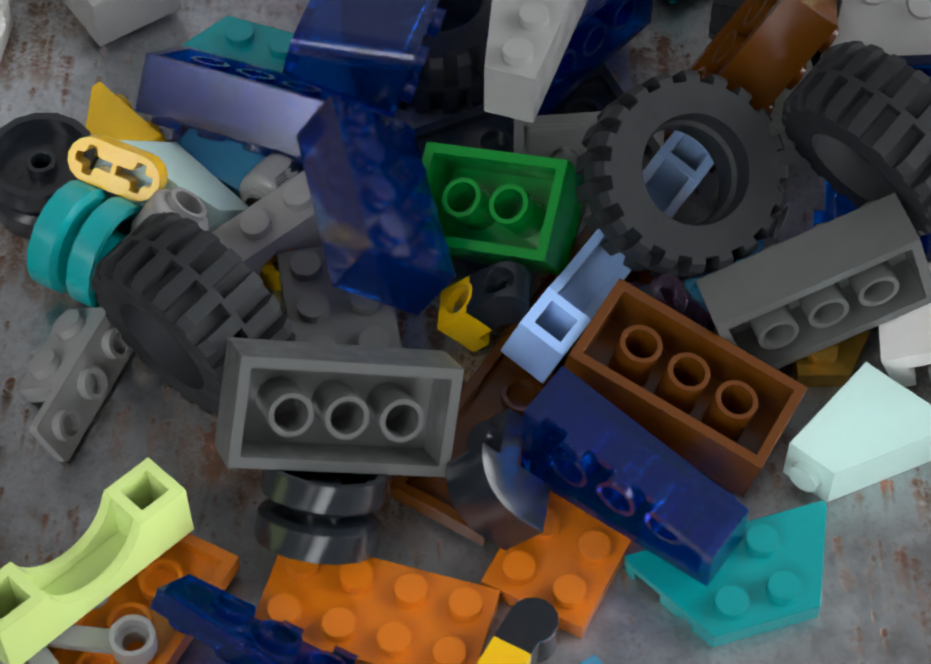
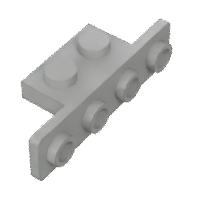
(73, 377)

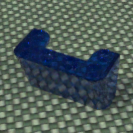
(364, 49)

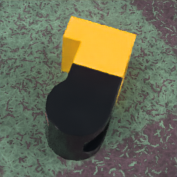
(485, 302)
(525, 634)

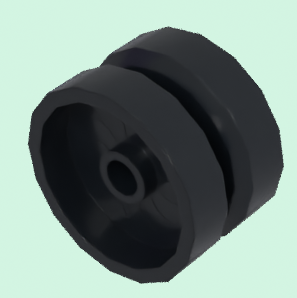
(35, 166)
(320, 515)

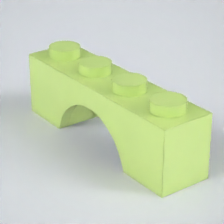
(133, 527)

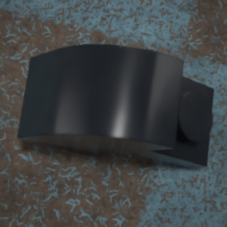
(492, 489)

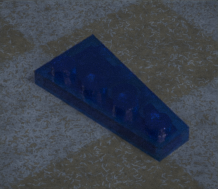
(233, 631)

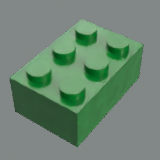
(504, 205)

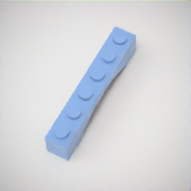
(584, 284)

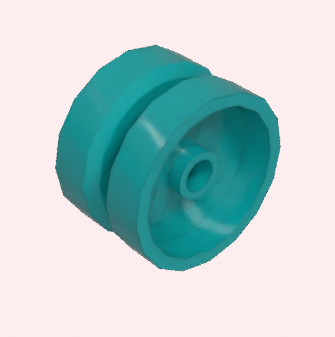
(74, 234)

